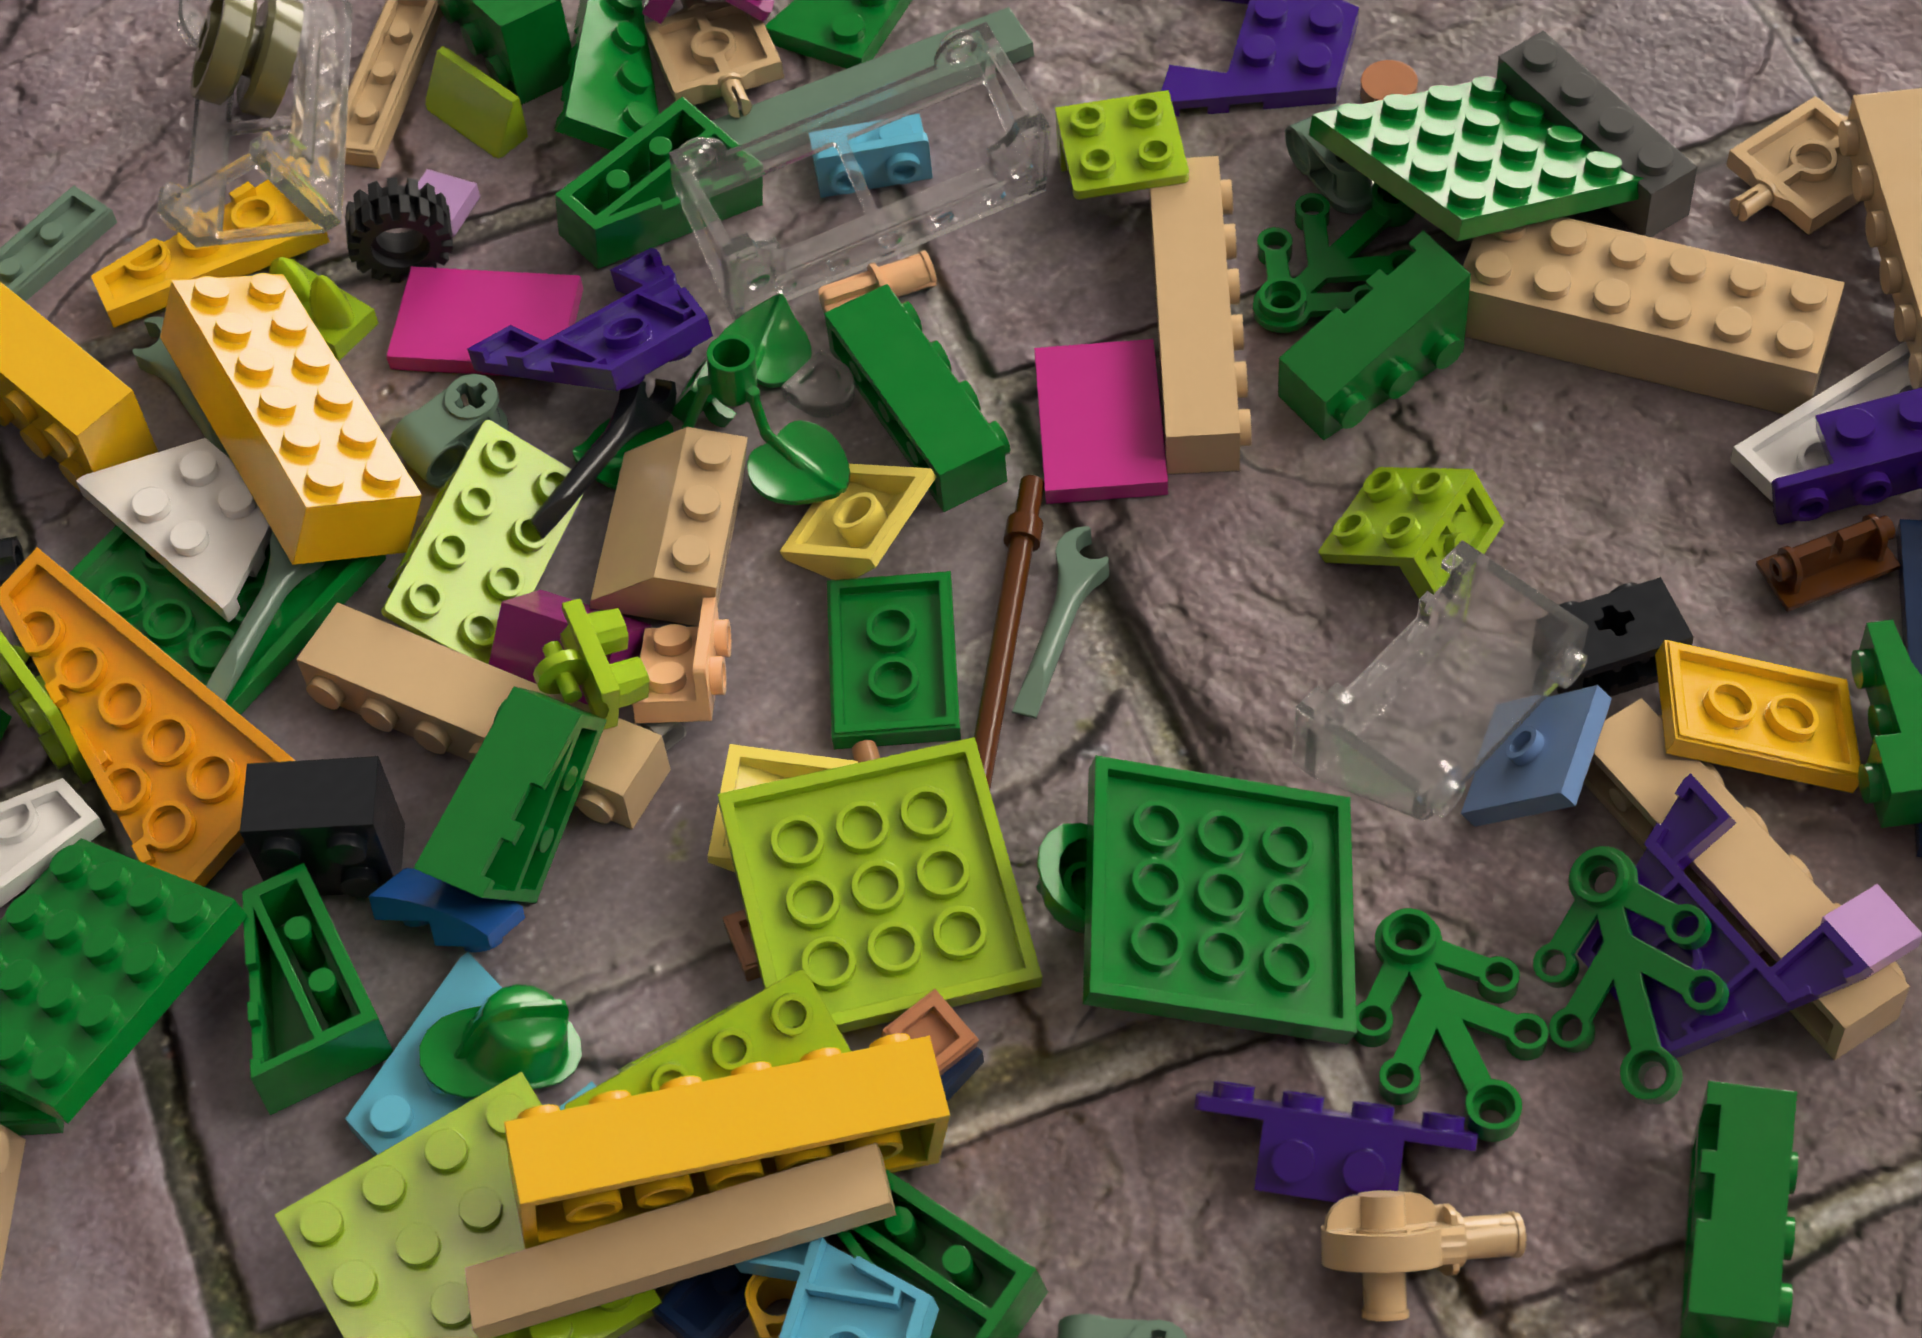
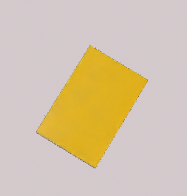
(1757, 716)

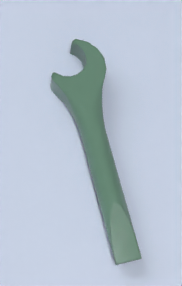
(158, 362)
(1076, 580)
(278, 583)

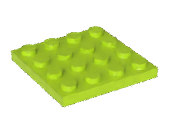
(882, 884)
(403, 1226)

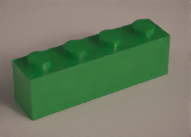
(917, 396)

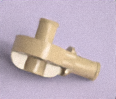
(1405, 1232)

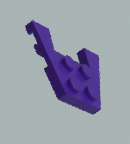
(1283, 57)
(615, 344)
(1756, 991)

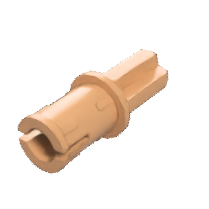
(902, 276)

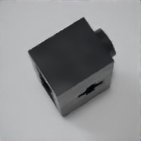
(1625, 635)

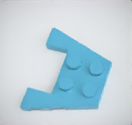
(400, 1095)
(844, 1295)

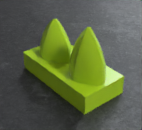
(336, 314)

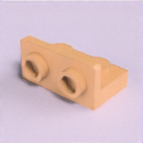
(685, 668)

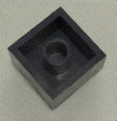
(327, 815)

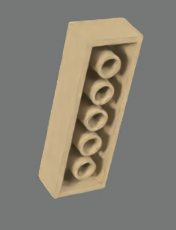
(1653, 311)

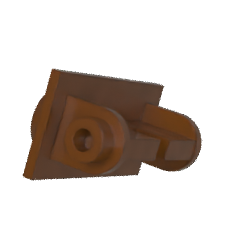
(1831, 562)

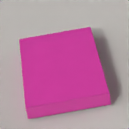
(457, 308)
(1100, 421)

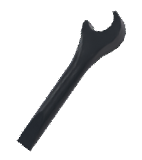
(631, 417)

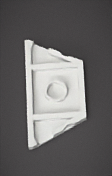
(189, 516)

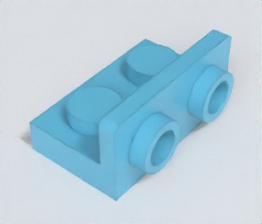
(885, 157)

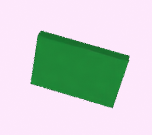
(893, 660)

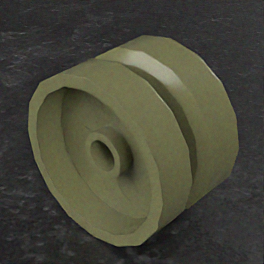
(247, 52)

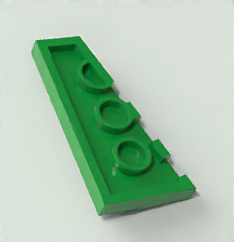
(836, 30)
(610, 75)

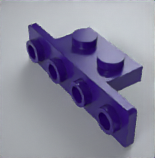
(1870, 456)
(1326, 1150)

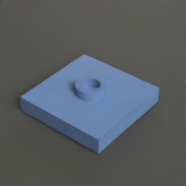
(1541, 761)

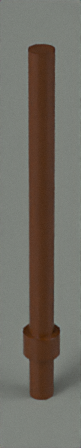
(1022, 538)

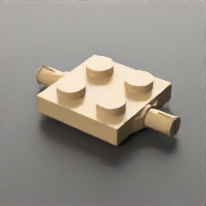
(714, 53)
(1795, 168)

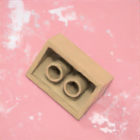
(671, 526)

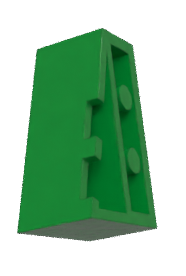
(521, 41)
(629, 195)
(1381, 344)
(514, 799)
(305, 996)
(1739, 1214)
(970, 1276)

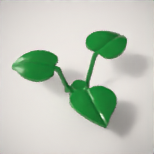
(764, 348)

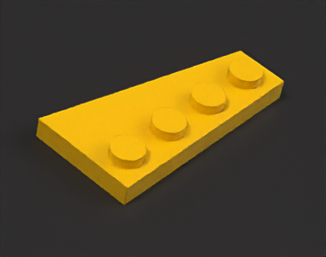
(143, 277)

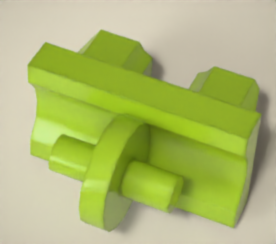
(585, 663)

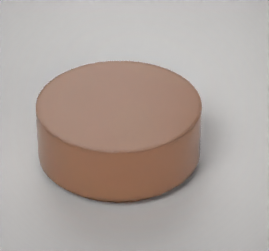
(1387, 78)

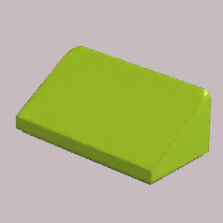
(475, 104)

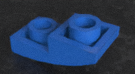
(453, 914)

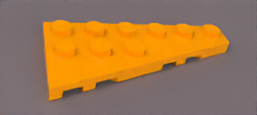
(146, 727)

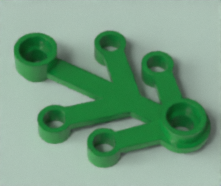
(1287, 302)
(1622, 963)
(1447, 1013)

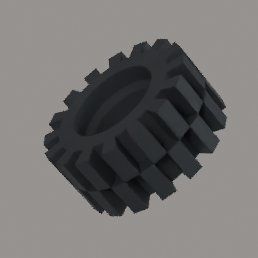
(398, 208)

